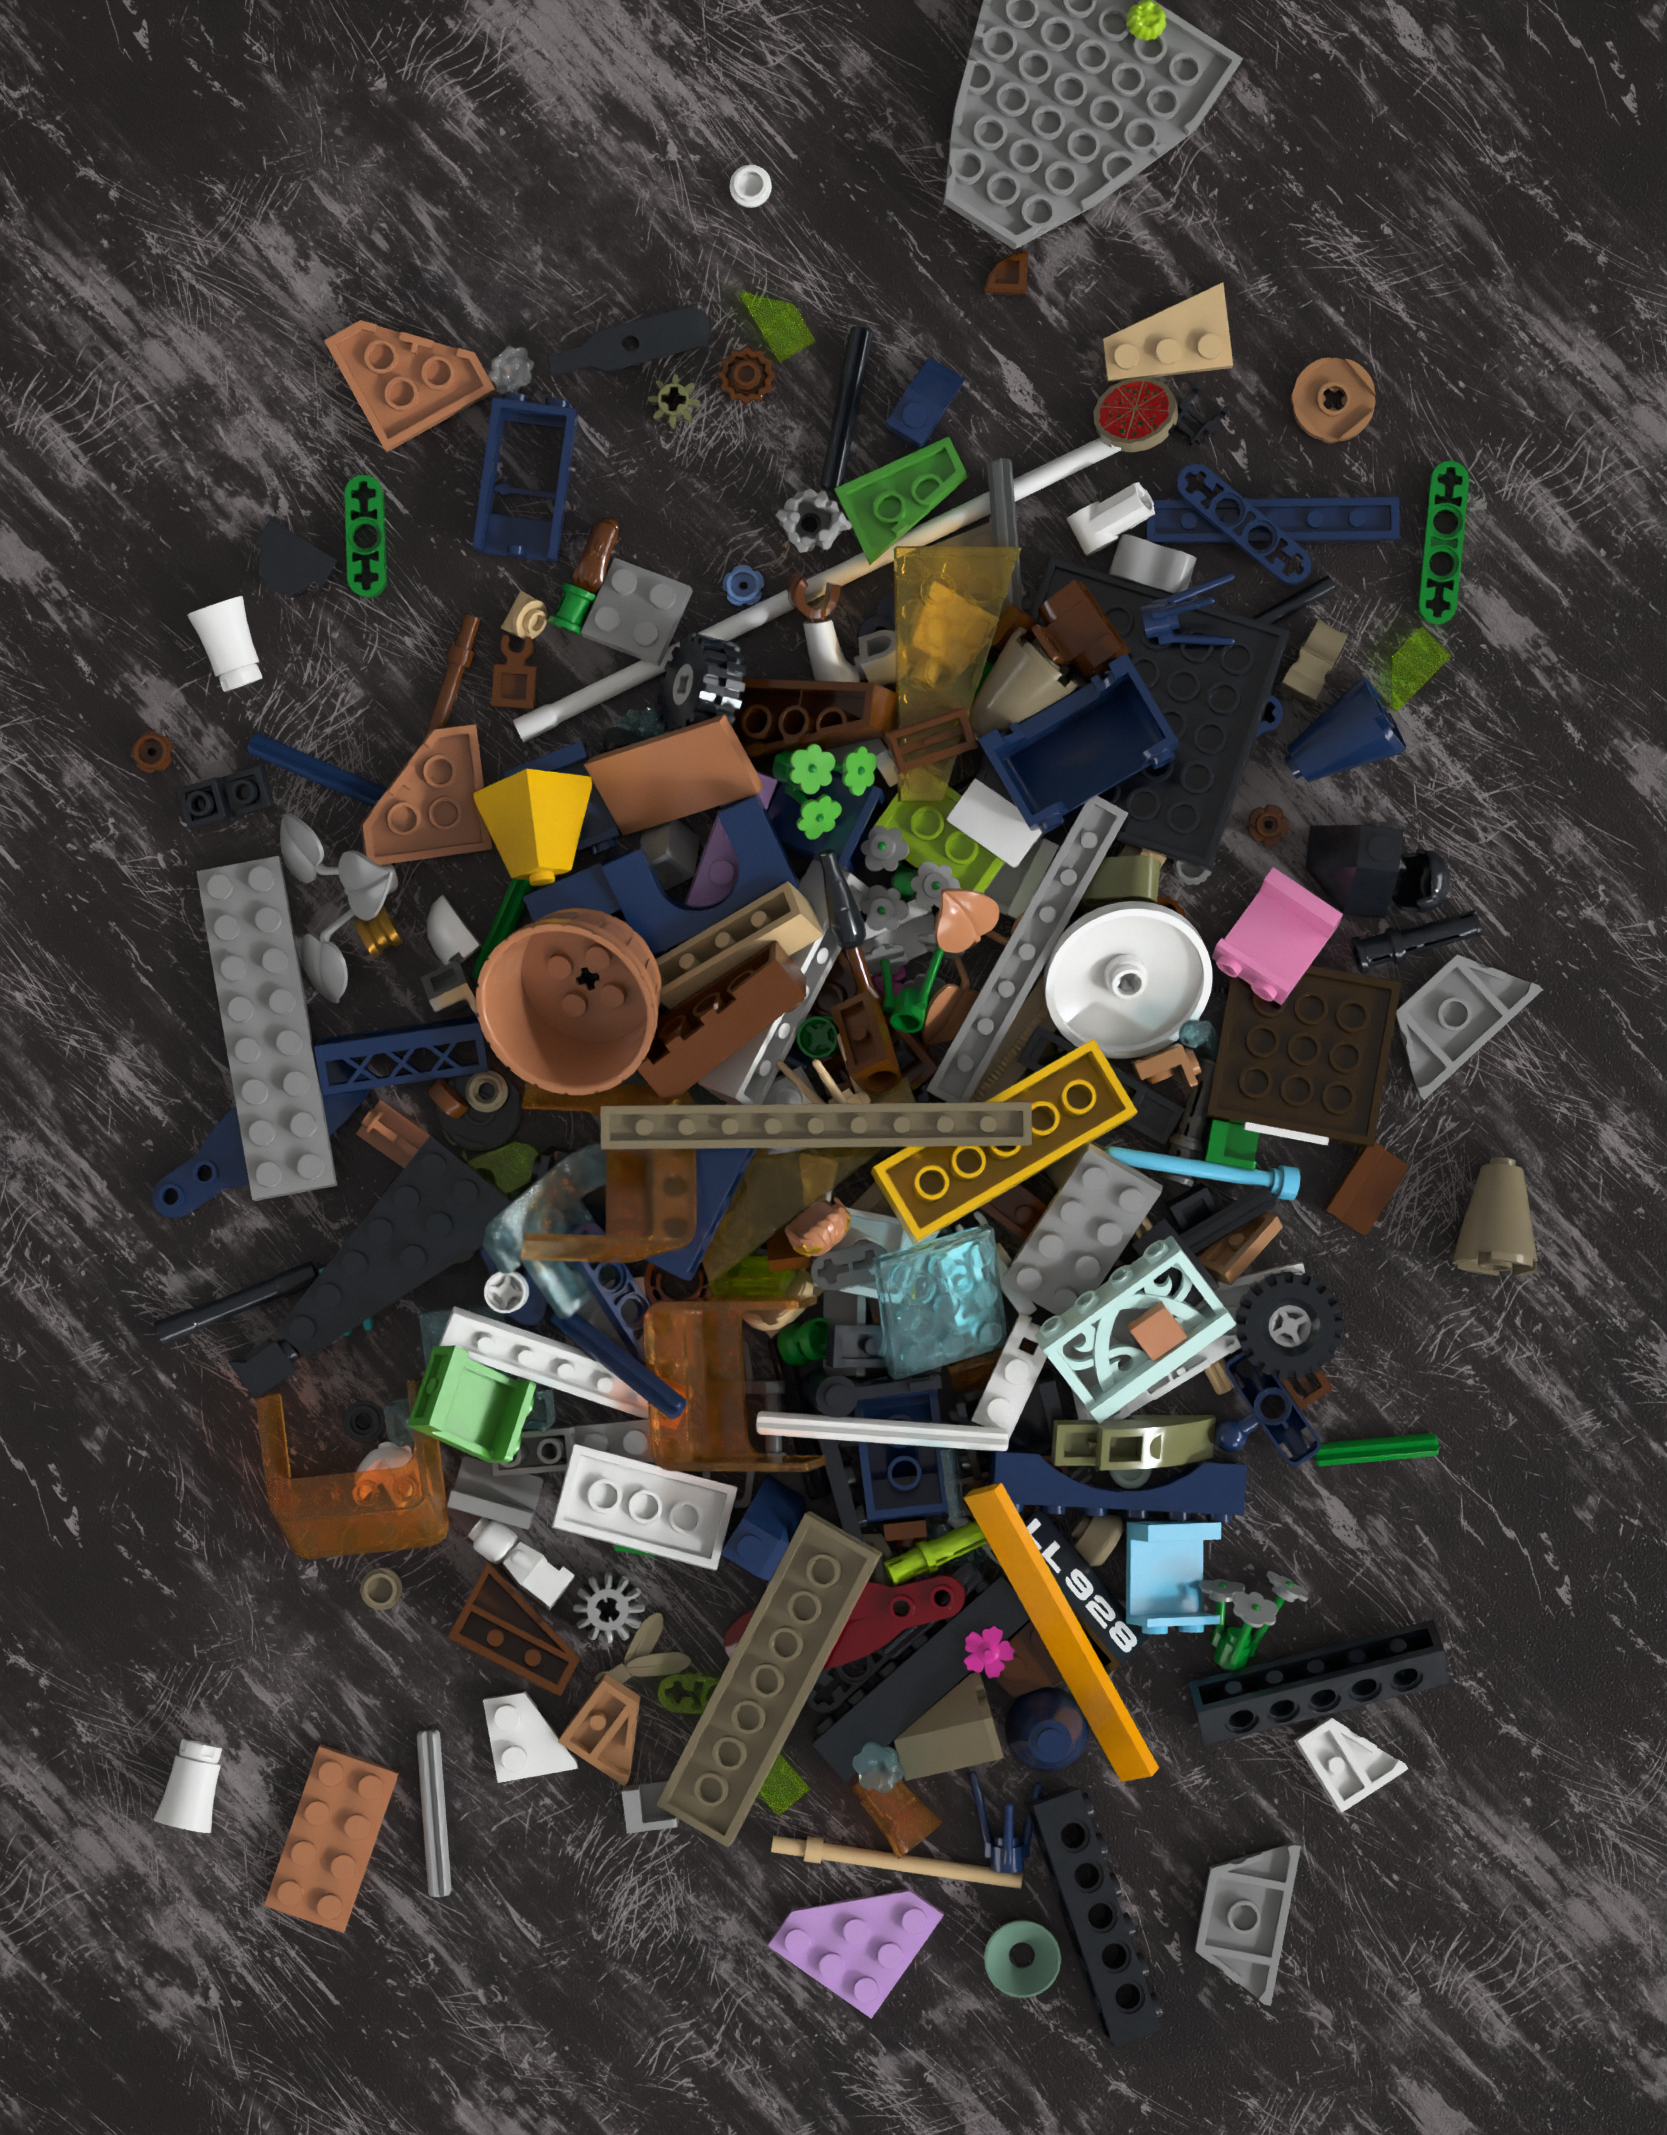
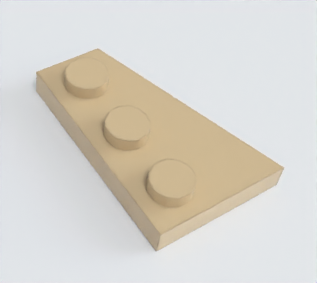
(1174, 341)

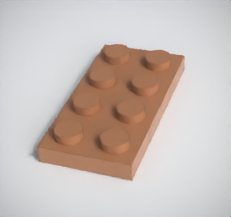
(331, 1838)

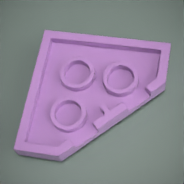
(858, 1943)

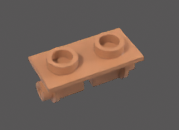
(392, 1134)

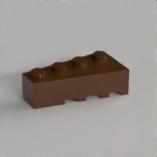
(799, 713)
(721, 1020)

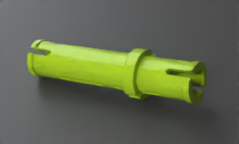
(931, 1554)

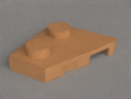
(605, 1729)

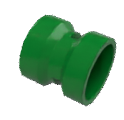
(814, 1037)
(804, 1342)

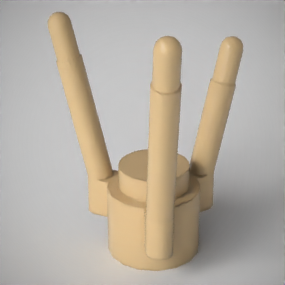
(839, 1097)

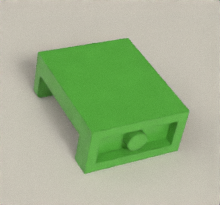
(471, 1406)

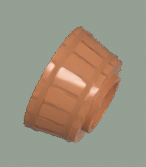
(553, 1025)

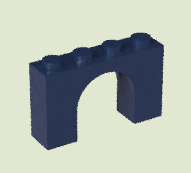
(665, 920)

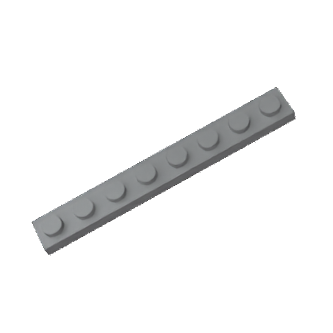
(1027, 951)

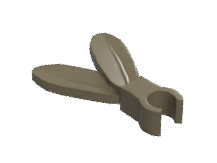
(639, 1660)

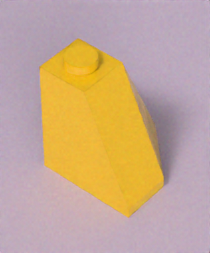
(536, 821)

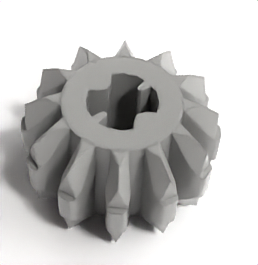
(594, 1609)

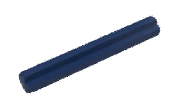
(315, 769)
(621, 1364)

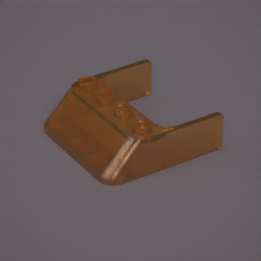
(647, 1190)
(700, 1355)
(353, 1509)

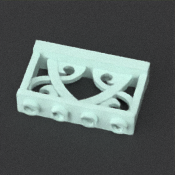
(1122, 1291)

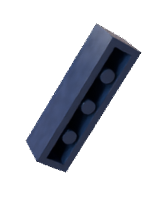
(716, 1183)

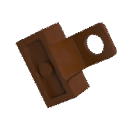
(1079, 631)
(866, 1045)

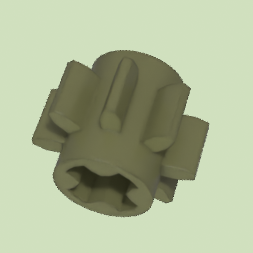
(665, 393)

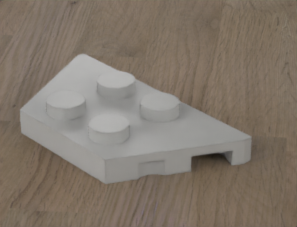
(1456, 1017)
(1247, 1916)

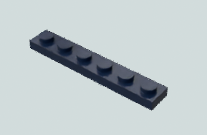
(1297, 517)

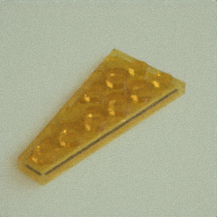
(943, 636)

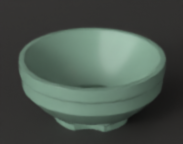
(1024, 1980)

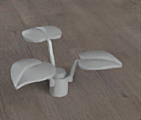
(364, 884)

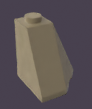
(951, 1733)

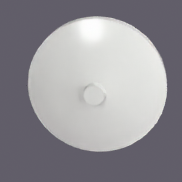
(1127, 978)

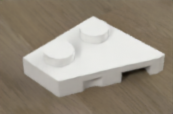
(1346, 1763)

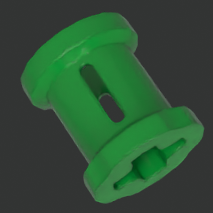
(572, 609)

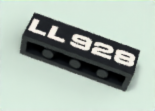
(1090, 1600)

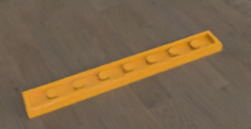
(1061, 1632)

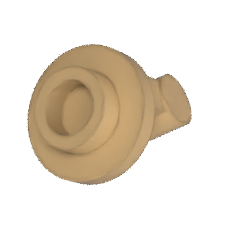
(526, 617)

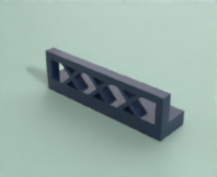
(400, 1039)

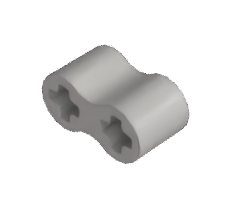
(1152, 564)

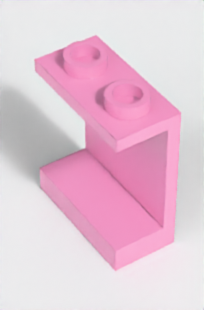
(1277, 937)

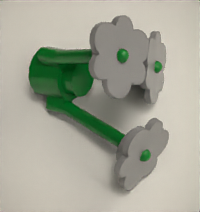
(1237, 1644)

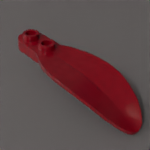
(875, 1619)

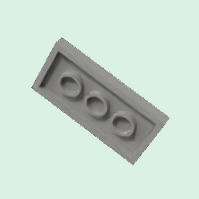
(1081, 1231)

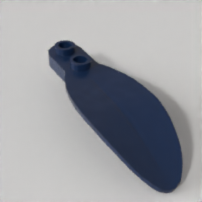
(226, 1156)

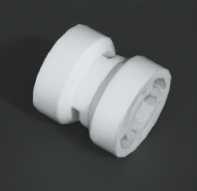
(500, 1290)

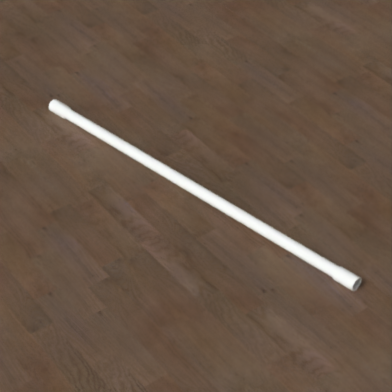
(551, 715)

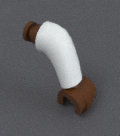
(822, 643)

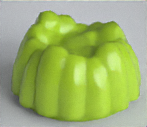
(1146, 20)

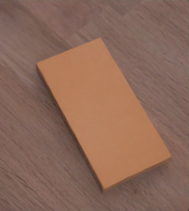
(674, 775)

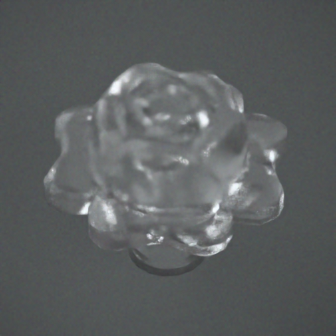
(511, 370)

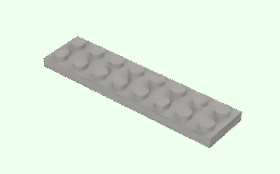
(266, 1028)

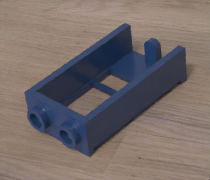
(517, 535)

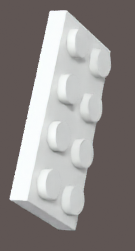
(644, 1507)

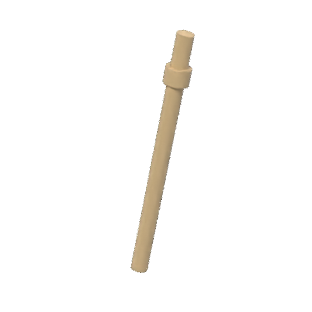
(815, 1850)

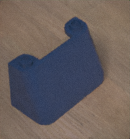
(1081, 746)

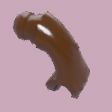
(594, 560)

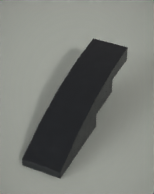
(1155, 1113)

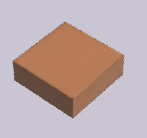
(1157, 1331)

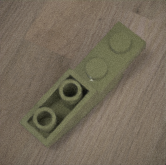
(1134, 1443)

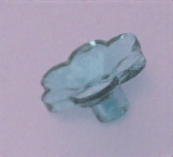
(878, 1767)

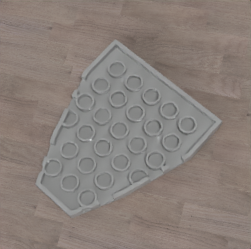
(1070, 109)

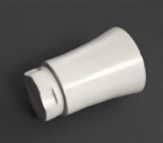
(228, 642)
(191, 1787)

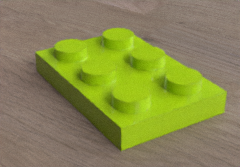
(936, 840)

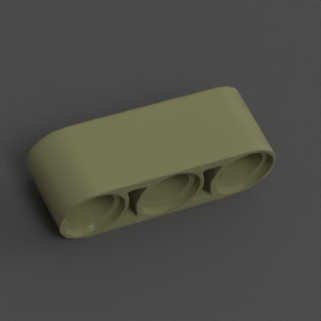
(1122, 881)

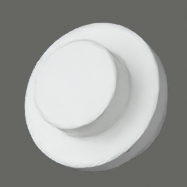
(750, 186)

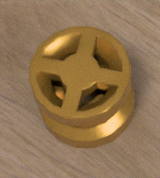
(378, 932)

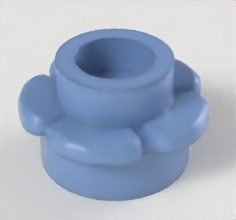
(741, 574)

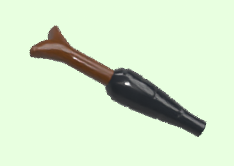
(846, 922)

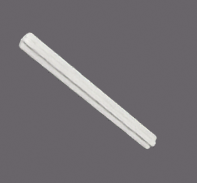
(882, 1431)

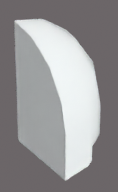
(449, 933)

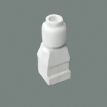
(523, 1564)

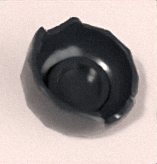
(1421, 881)

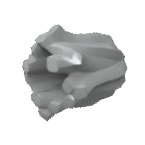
(814, 505)

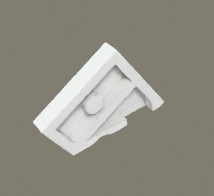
(523, 1739)

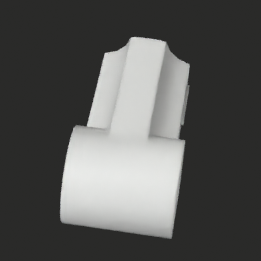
(1102, 522)

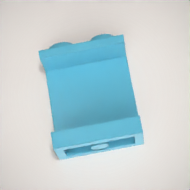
(1165, 1574)

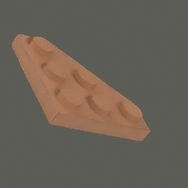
(406, 379)
(431, 803)

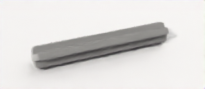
(434, 1813)

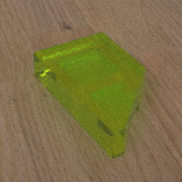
(779, 325)
(1415, 666)

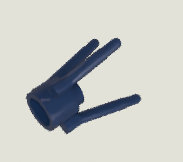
(1162, 615)
(1007, 1851)

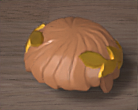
(819, 1228)

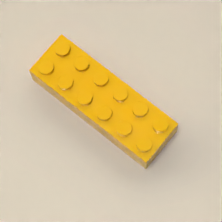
(1071, 1107)

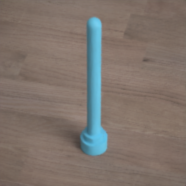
(1282, 1182)

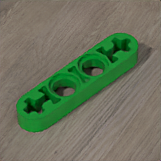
(1446, 543)

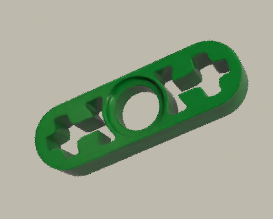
(356, 568)

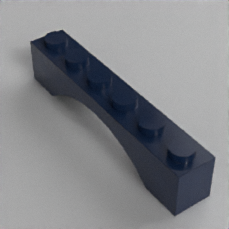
(1202, 1487)

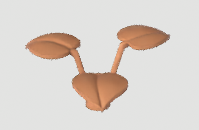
(959, 927)

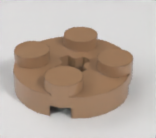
(1357, 402)

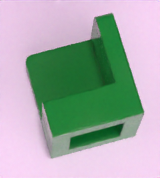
(1231, 1145)

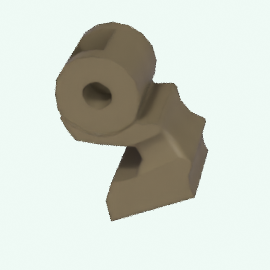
(1313, 662)

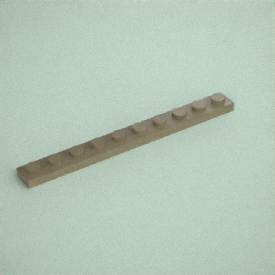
(816, 1125)

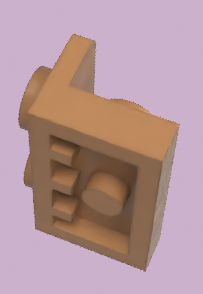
(1159, 1065)

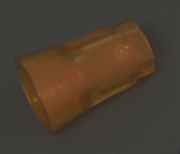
(899, 1816)

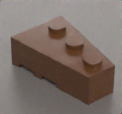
(512, 1635)

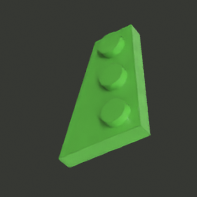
(899, 495)

